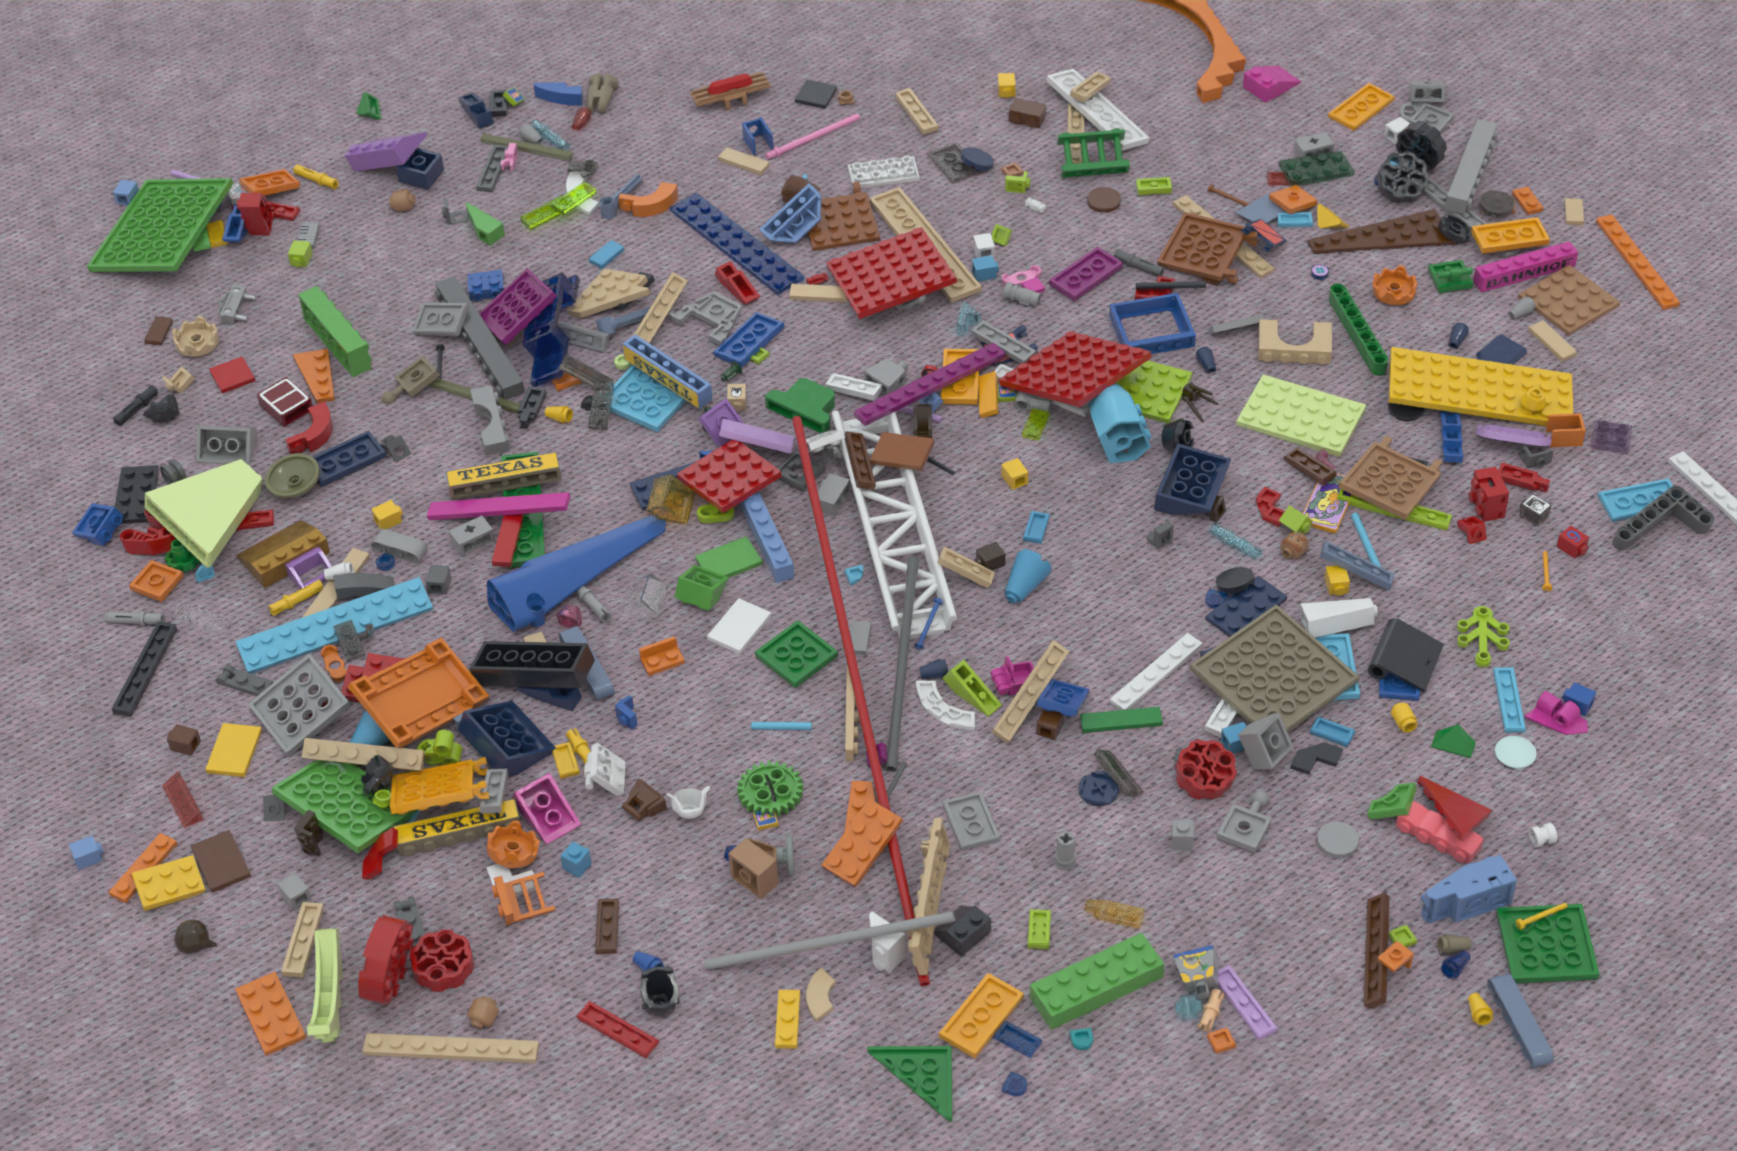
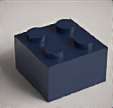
(421, 169)

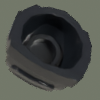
(659, 986)

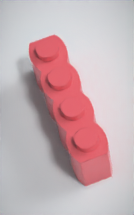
(1433, 829)

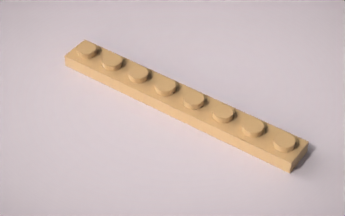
(1245, 253)
(451, 1048)

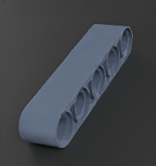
(597, 679)
(1521, 1020)

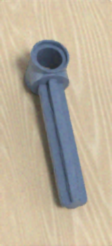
(609, 205)
(609, 324)

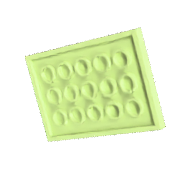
(1301, 415)

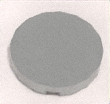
(1338, 839)

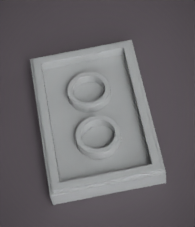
(440, 319)
(971, 821)

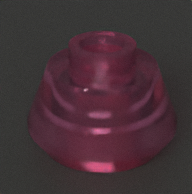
(570, 616)

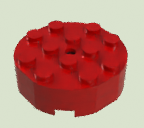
(385, 960)

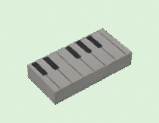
(309, 232)

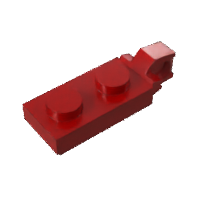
(1523, 477)

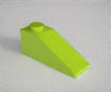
(971, 688)

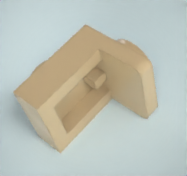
(179, 381)

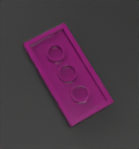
(1085, 273)

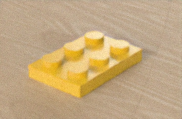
(168, 882)

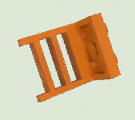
(508, 903)

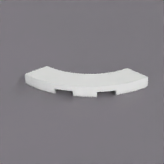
(574, 180)
(935, 706)

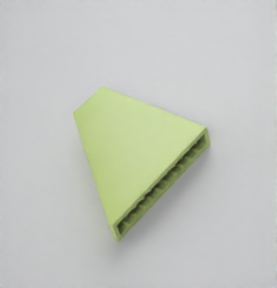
(206, 507)

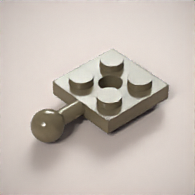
(412, 380)

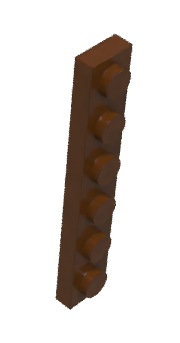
(1376, 943)

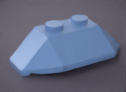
(795, 217)

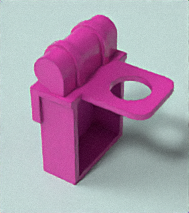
(1011, 676)

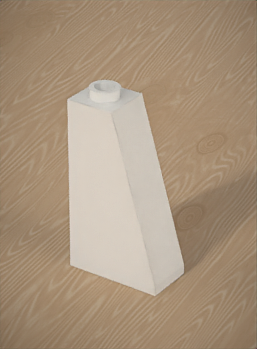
(1337, 616)

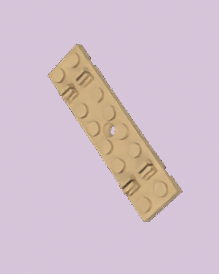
(929, 896)

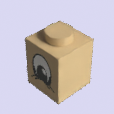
(737, 396)

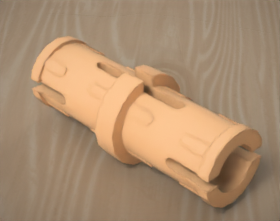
(1211, 1010)

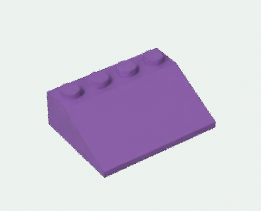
(383, 151)

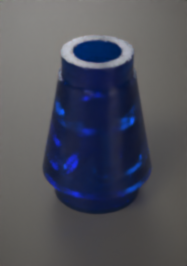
(1455, 964)

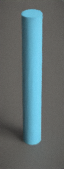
(781, 725)

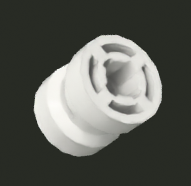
(1543, 834)

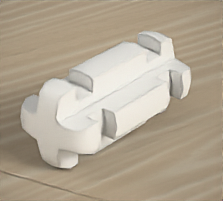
(1035, 205)

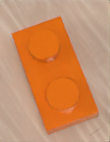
(1527, 200)

